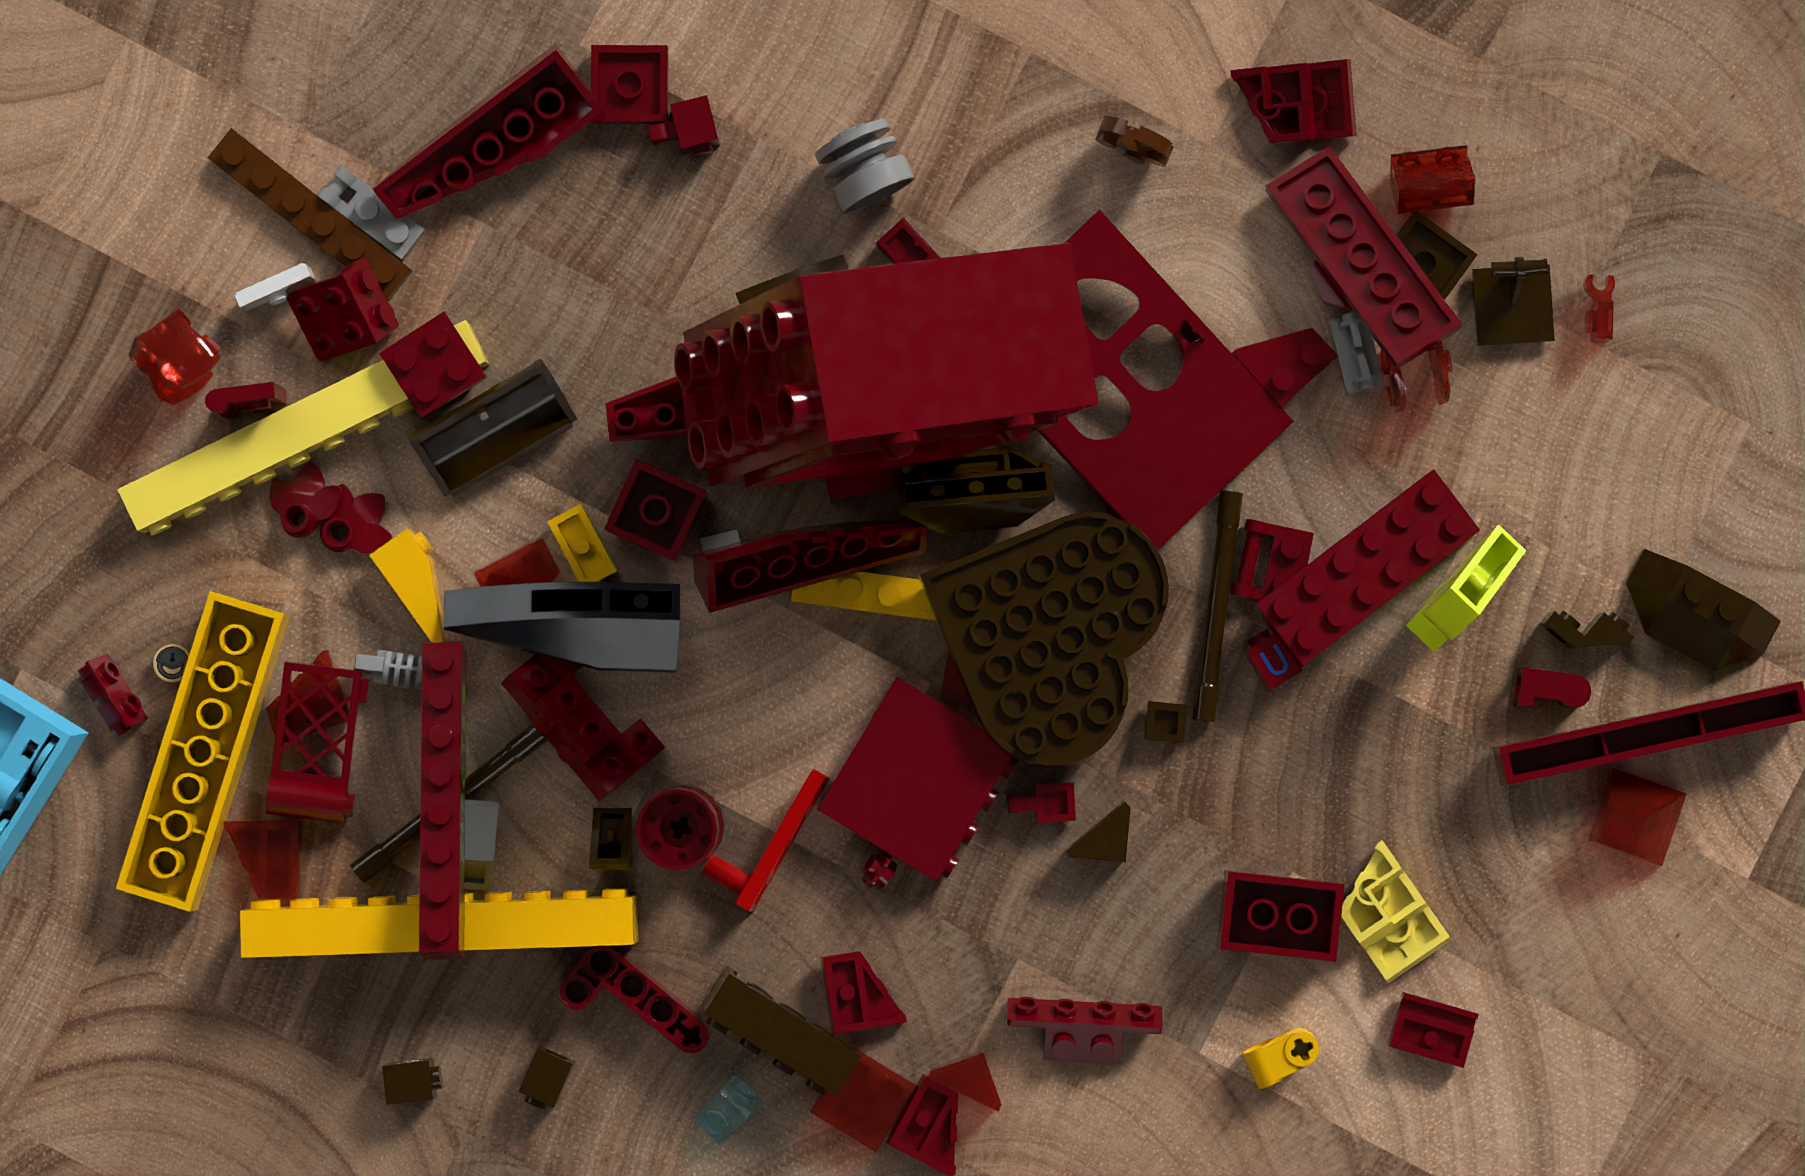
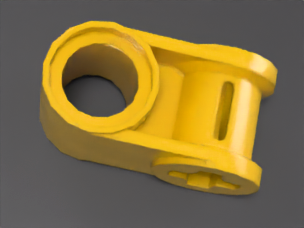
(1273, 1061)

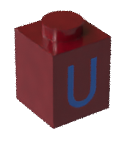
(1270, 660)

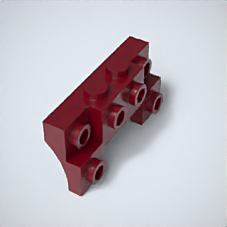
(578, 726)

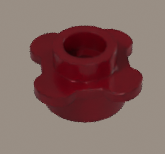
(878, 870)

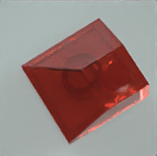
(1637, 817)

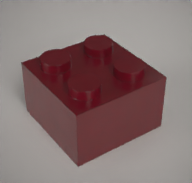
(656, 511)

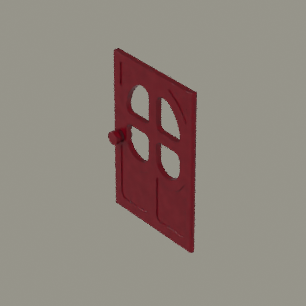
(1178, 439)

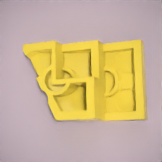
(1391, 917)

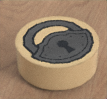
(171, 662)

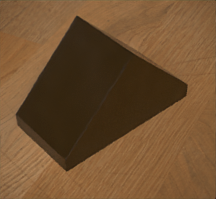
(611, 839)
(1105, 839)

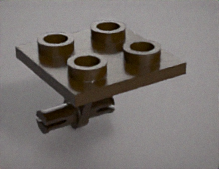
(1513, 302)

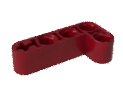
(640, 1004)

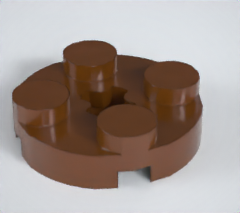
(1138, 143)

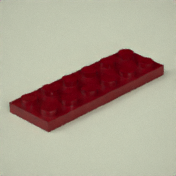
(1363, 257)
(1366, 568)

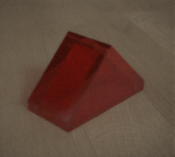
(969, 1077)

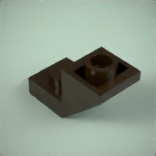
(1601, 631)

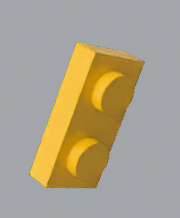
(582, 545)

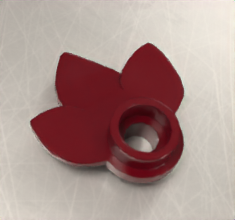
(307, 496)
(360, 519)

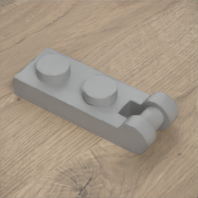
(371, 214)

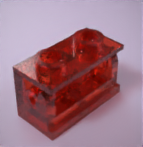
(1432, 179)

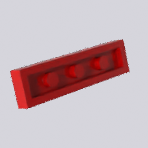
(752, 887)

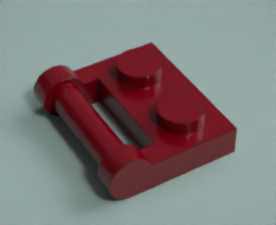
(260, 398)
(1286, 557)

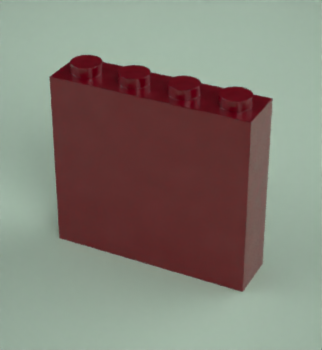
(917, 780)

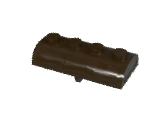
(493, 429)

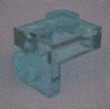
(727, 1109)

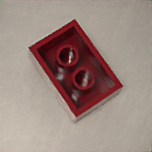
(1280, 915)

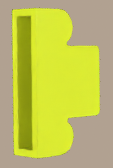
(1466, 589)

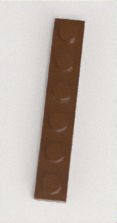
(306, 210)

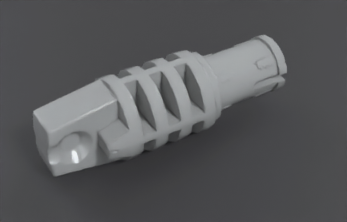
(392, 669)

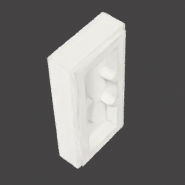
(275, 288)

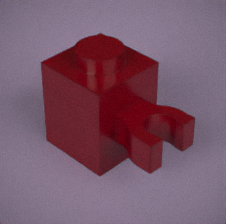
(691, 125)

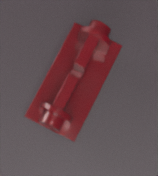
(104, 678)

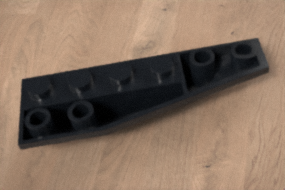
(575, 622)

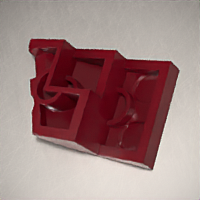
(1301, 100)

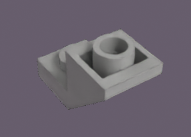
(480, 843)

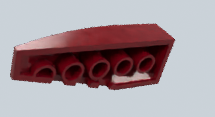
(499, 133)
(801, 558)

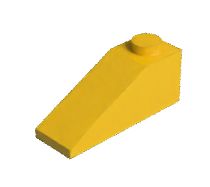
(413, 577)

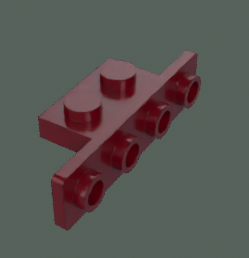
(1084, 1029)

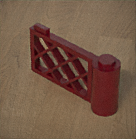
(307, 793)

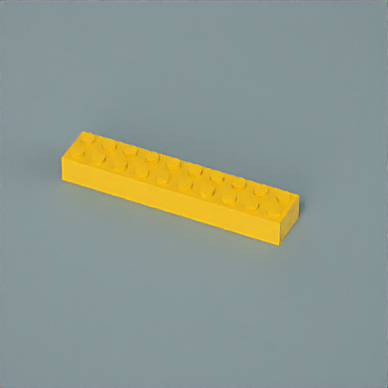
(394, 927)

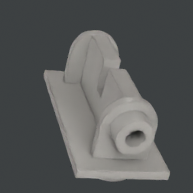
(1356, 354)

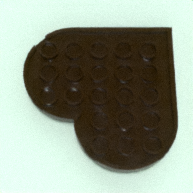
(1047, 630)

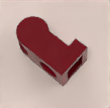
(1564, 688)

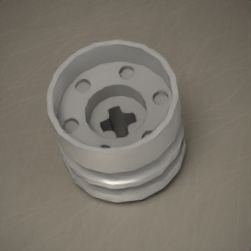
(864, 165)

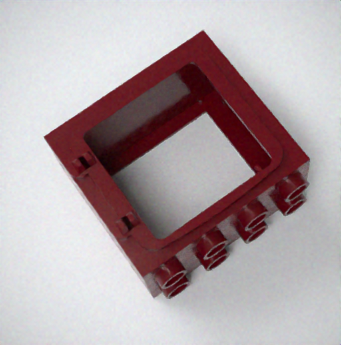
(887, 366)

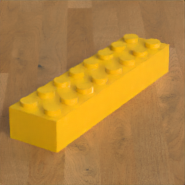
(203, 752)

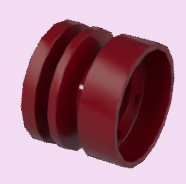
(660, 837)

